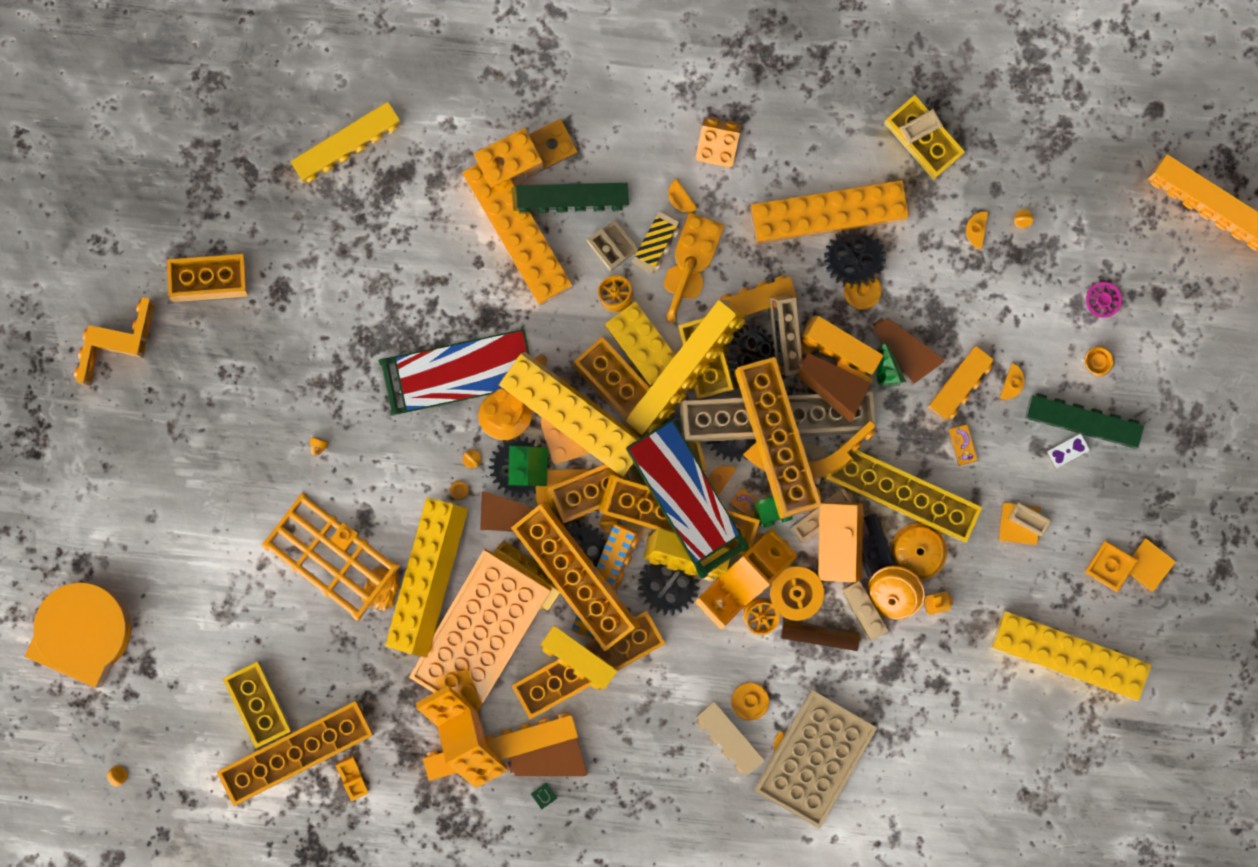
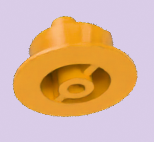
(504, 416)
(797, 593)

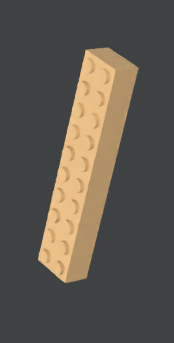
(730, 421)

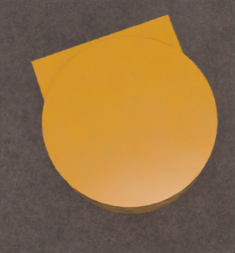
(81, 632)

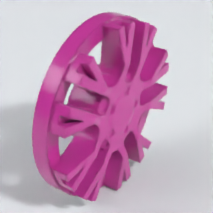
(1103, 299)

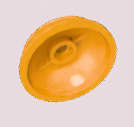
(915, 536)
(896, 584)

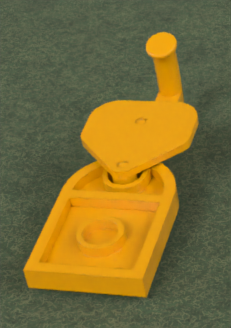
(698, 244)
(559, 445)

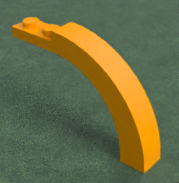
(827, 465)

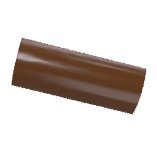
(820, 635)

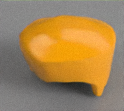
(1099, 361)

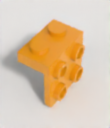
(718, 141)

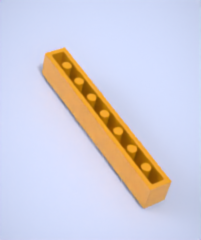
(512, 743)

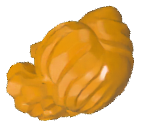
(387, 595)

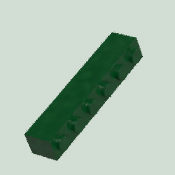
(570, 197)
(1083, 421)

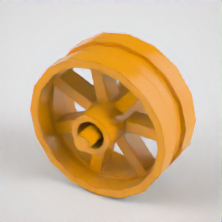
(615, 293)
(760, 616)

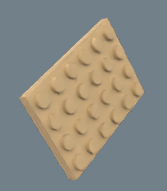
(815, 759)

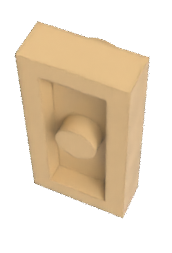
(807, 525)

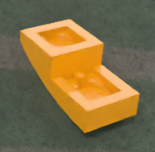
(352, 778)

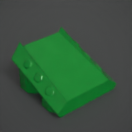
(888, 370)

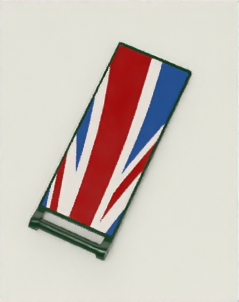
(452, 371)
(685, 496)

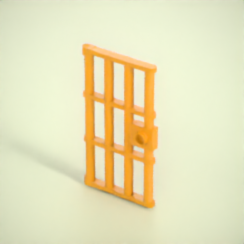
(339, 543)

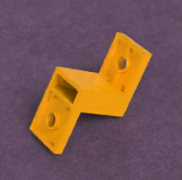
(525, 153)
(114, 341)
(746, 578)
(461, 736)

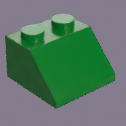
(527, 466)
(767, 512)

